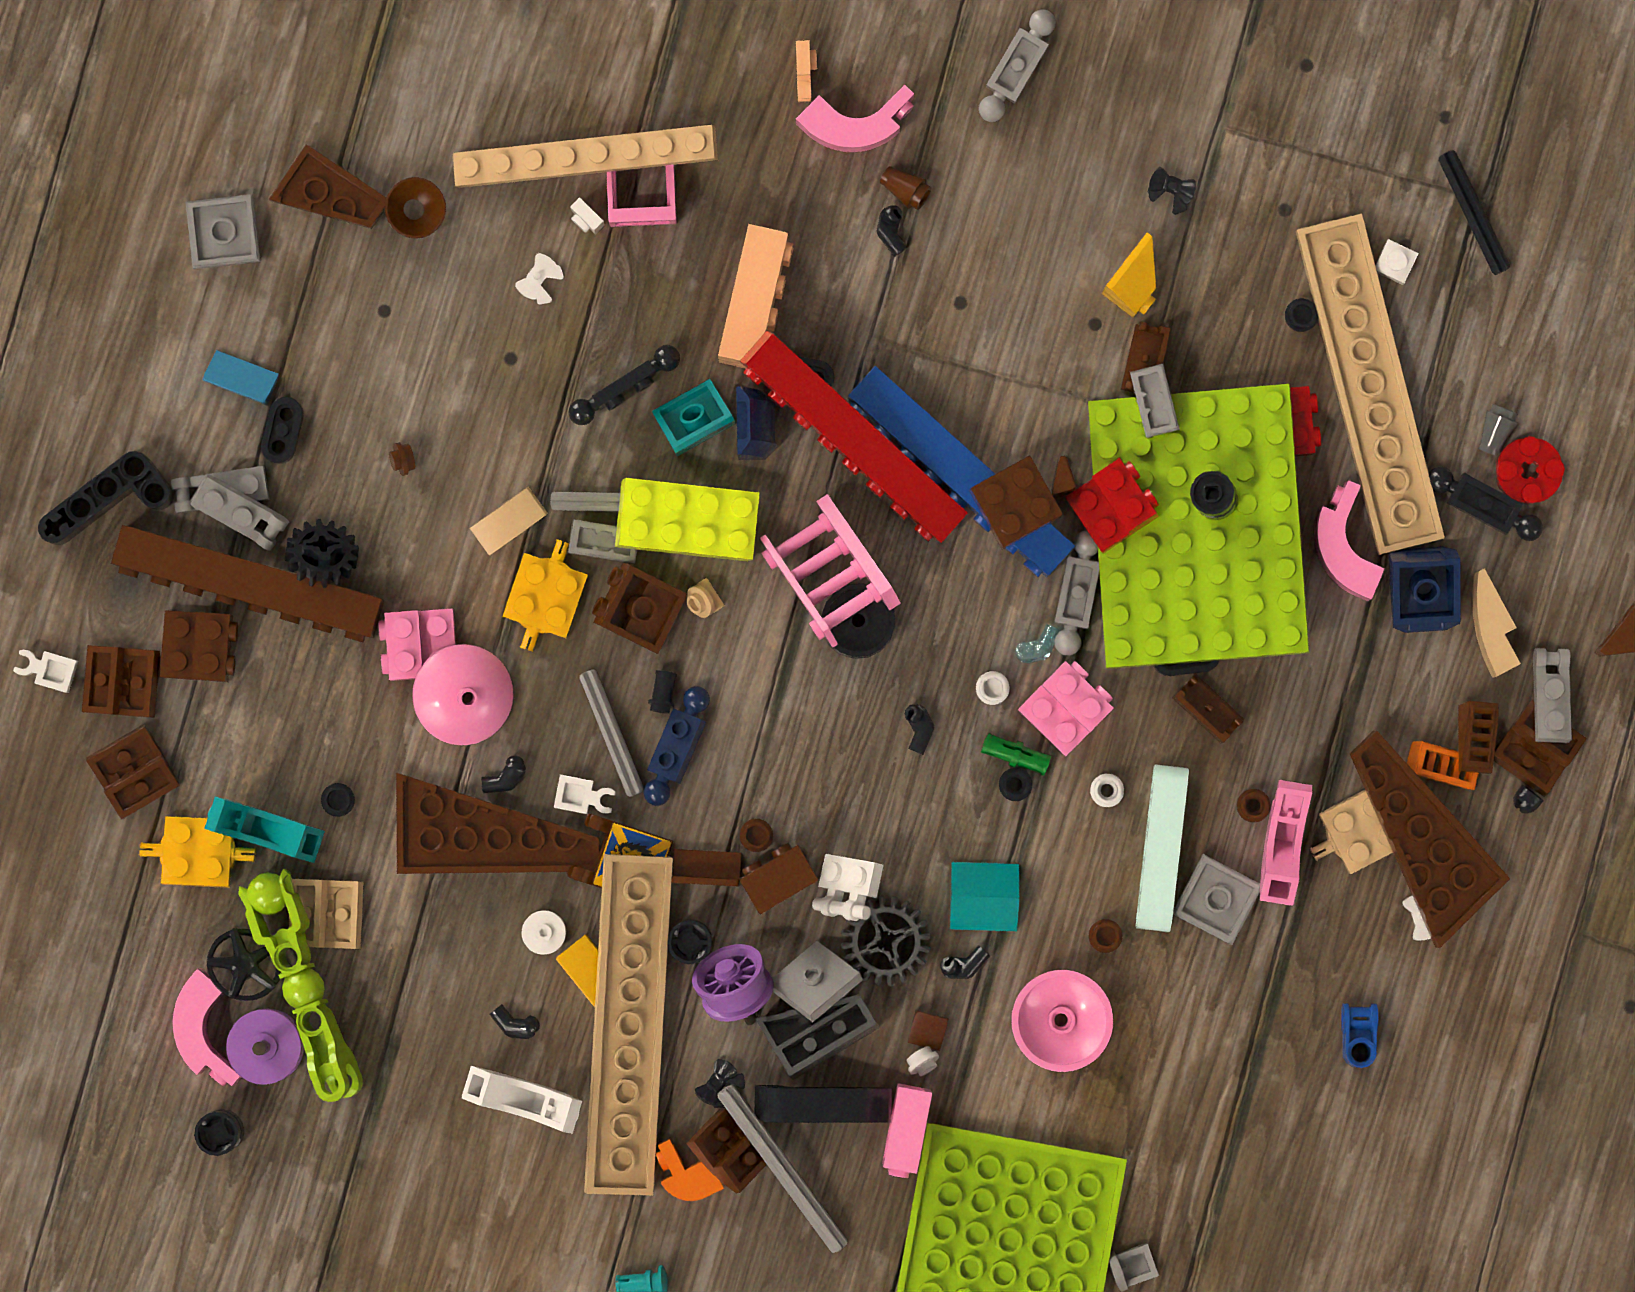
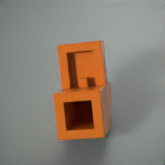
(688, 1182)

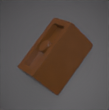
(706, 867)

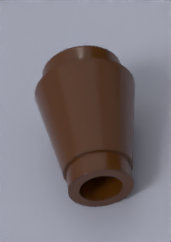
(906, 187)

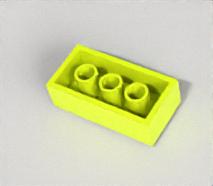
(687, 519)

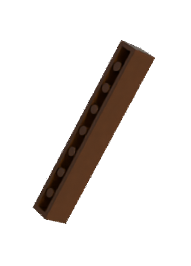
(246, 581)

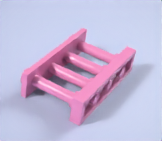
(860, 567)

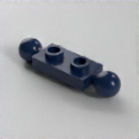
(676, 746)

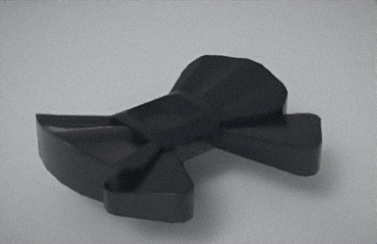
(1182, 190)
(723, 1074)

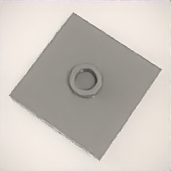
(223, 231)
(1217, 899)
(815, 981)

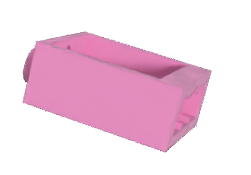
(645, 215)
(906, 1130)

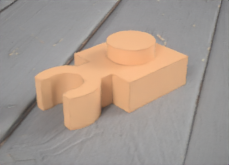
(805, 62)

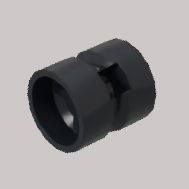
(1214, 495)
(690, 941)
(219, 1132)

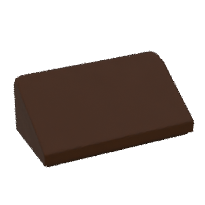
(1063, 479)

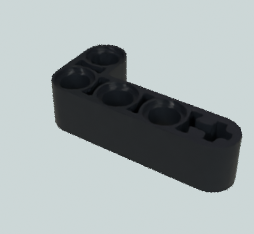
(99, 503)
(822, 1104)

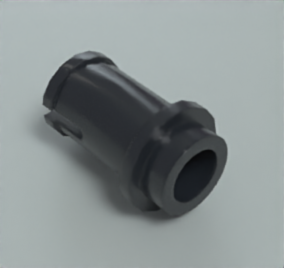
(662, 692)

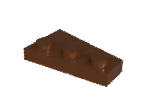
(328, 190)

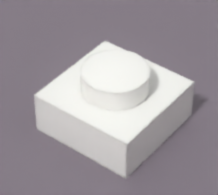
(585, 217)
(1395, 262)

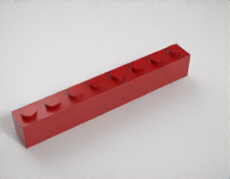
(853, 437)

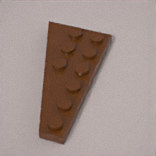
(468, 835)
(1436, 854)

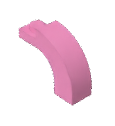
(854, 134)
(1334, 552)
(1284, 842)
(190, 1029)

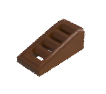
(1489, 725)

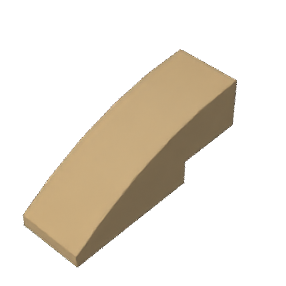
(1491, 625)

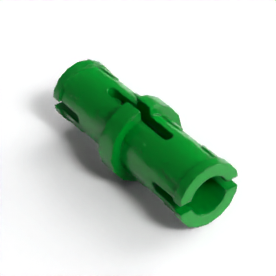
(1016, 754)

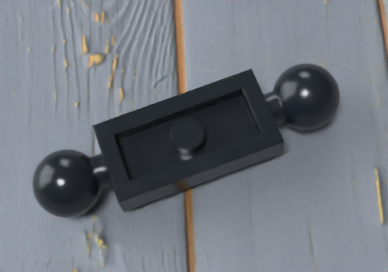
(665, 359)
(1485, 504)

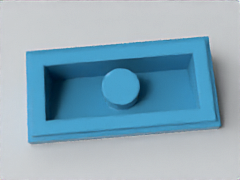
(241, 377)

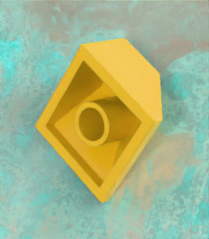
(1135, 280)

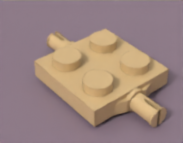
(1353, 833)

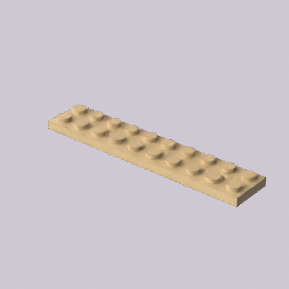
(1370, 384)
(628, 1025)

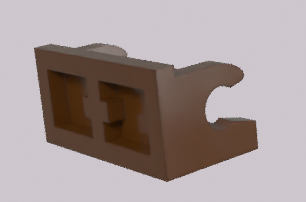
(1146, 350)
(1208, 708)

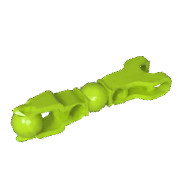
(303, 988)

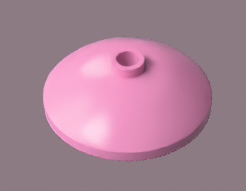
(440, 691)
(1087, 1024)

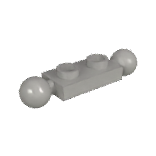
(1017, 65)
(1076, 594)

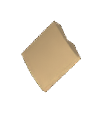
(333, 912)

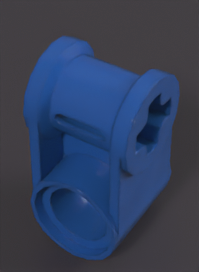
(1359, 1032)

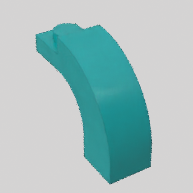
(264, 829)

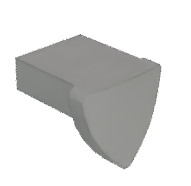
(1132, 1266)

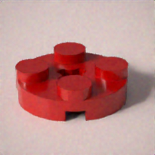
(1548, 470)

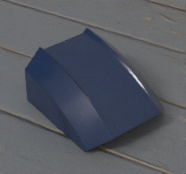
(755, 424)
(1425, 589)

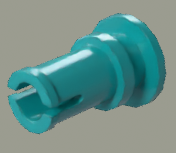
(644, 1282)

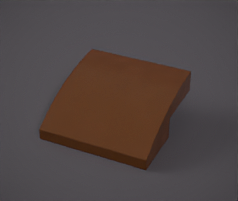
(120, 681)
(1531, 761)
(132, 771)
(727, 1151)

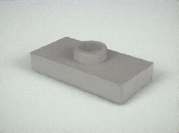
(1154, 400)
(598, 542)

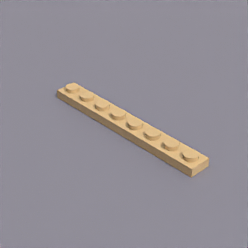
(585, 156)

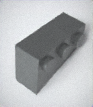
(807, 1044)

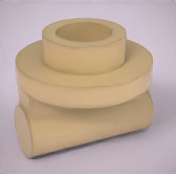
(703, 599)

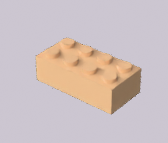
(755, 292)

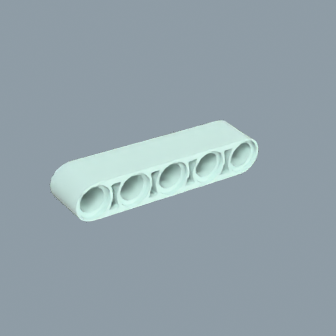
(1162, 848)

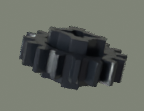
(321, 553)

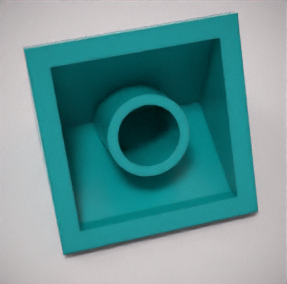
(693, 417)
(984, 896)

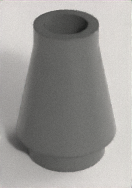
(1497, 428)

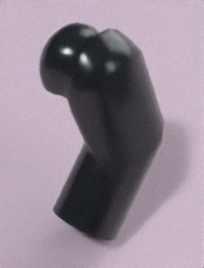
(888, 227)
(508, 778)
(964, 967)
(515, 1027)

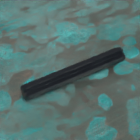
(1474, 212)

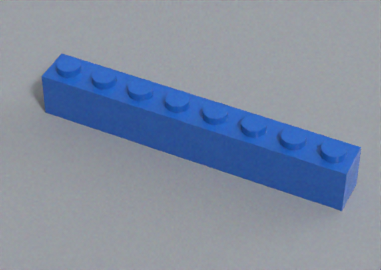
(946, 461)

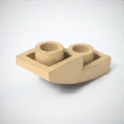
(508, 520)

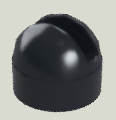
(1526, 800)

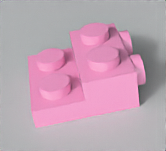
(413, 639)
(1067, 707)

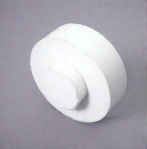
(544, 932)

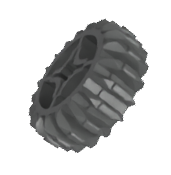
(898, 967)

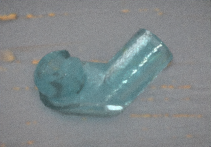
(1038, 649)

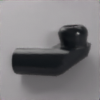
(921, 725)

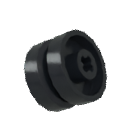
(863, 640)

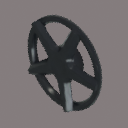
(242, 966)

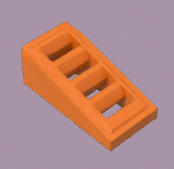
(1416, 759)

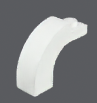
(522, 1098)

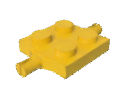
(544, 595)
(195, 854)

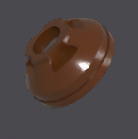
(428, 195)

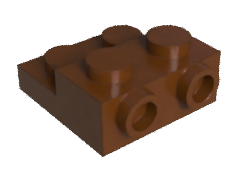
(638, 607)
(198, 646)

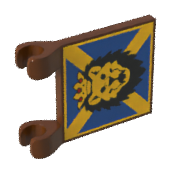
(620, 841)

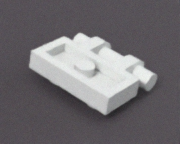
(849, 876)

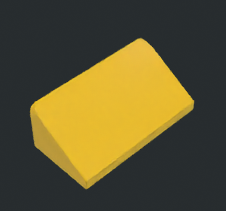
(581, 965)

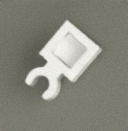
(51, 671)
(577, 795)

